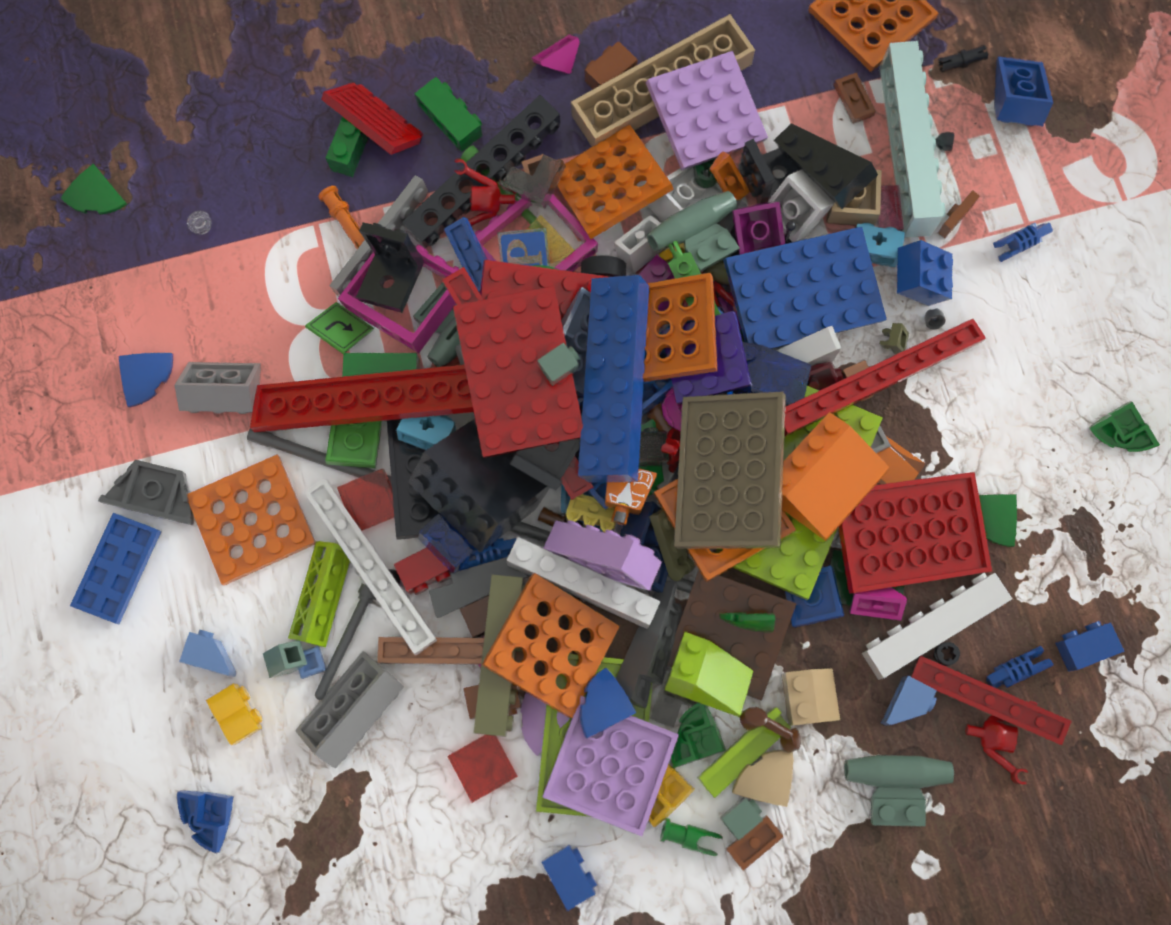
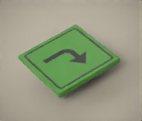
(339, 327)

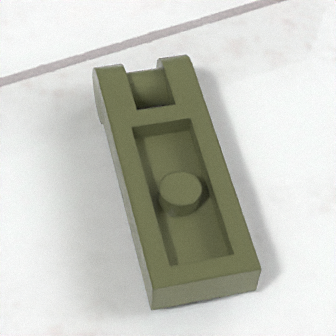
(675, 559)

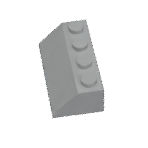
(349, 710)

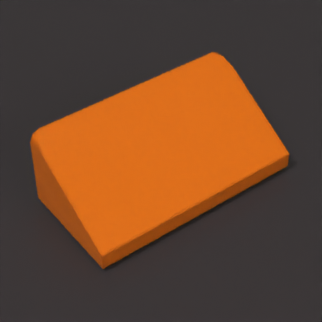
(728, 176)

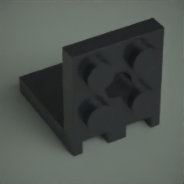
(759, 169)
(393, 260)
(547, 465)

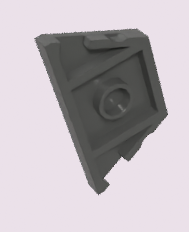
(151, 491)

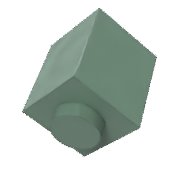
(559, 363)
(284, 658)
(742, 817)

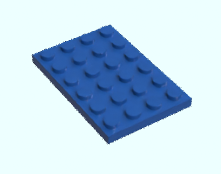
(805, 288)

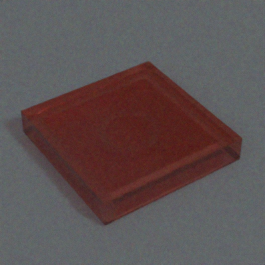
(368, 499)
(482, 766)

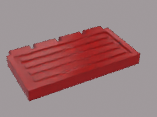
(373, 117)

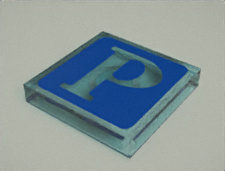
(524, 247)

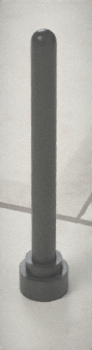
(365, 597)

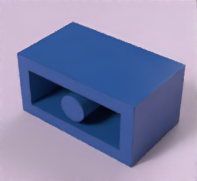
(1089, 646)
(569, 877)

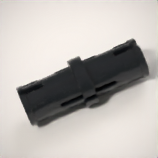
(963, 58)

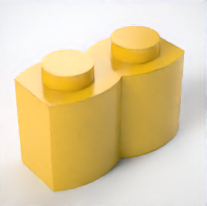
(234, 713)

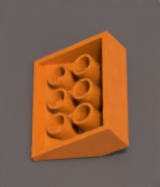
(829, 476)

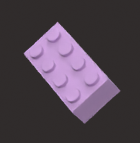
(605, 553)

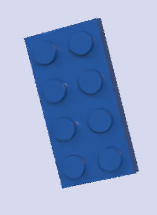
(115, 568)

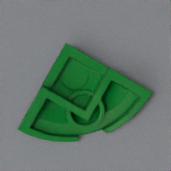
(92, 193)
(1125, 430)
(1000, 518)
(754, 622)
(697, 737)

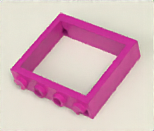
(571, 262)
(417, 340)

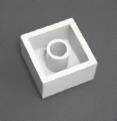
(802, 203)

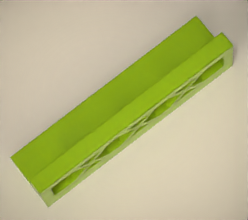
(323, 594)
(738, 755)

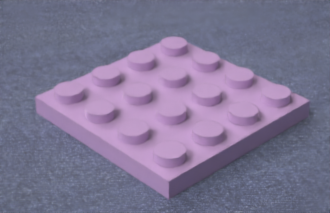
(706, 109)
(612, 772)

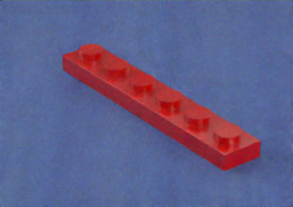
(991, 700)

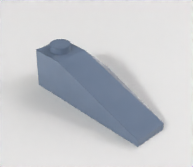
(575, 330)

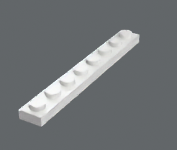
(370, 567)

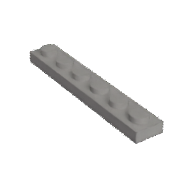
(402, 207)

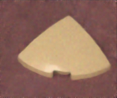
(767, 779)

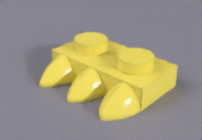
(590, 512)

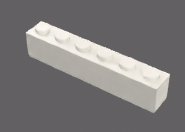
(583, 583)
(935, 626)

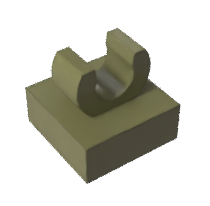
(898, 338)

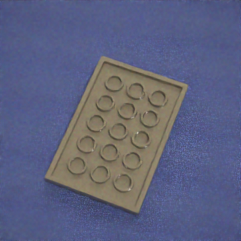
(730, 471)

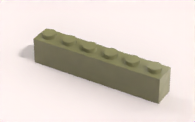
(495, 692)

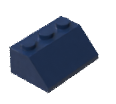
(641, 528)

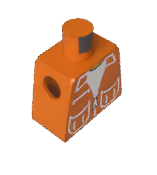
(628, 496)

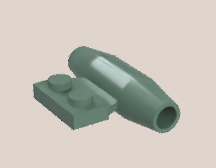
(699, 230)
(444, 347)
(898, 785)

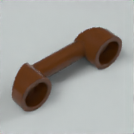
(756, 717)

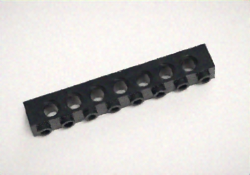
(519, 128)

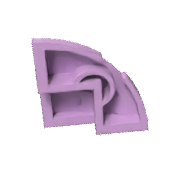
(533, 722)

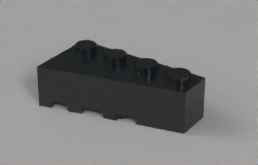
(831, 167)

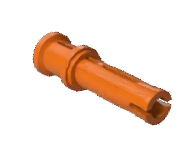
(340, 210)

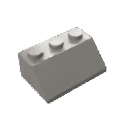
(218, 387)

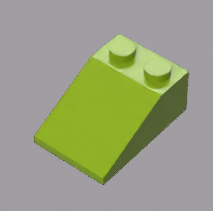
(709, 675)

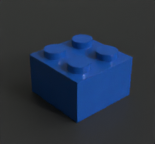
(924, 273)

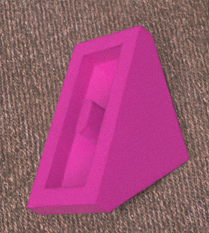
(559, 55)
(879, 603)

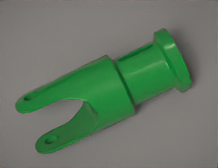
(687, 836)

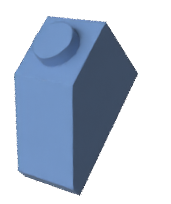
(207, 653)
(909, 701)

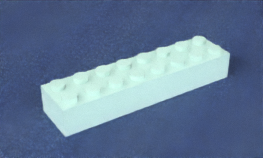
(911, 138)

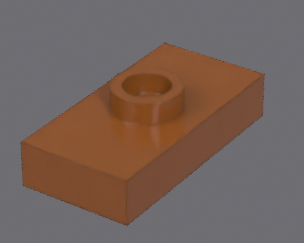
(854, 98)
(957, 213)
(754, 843)

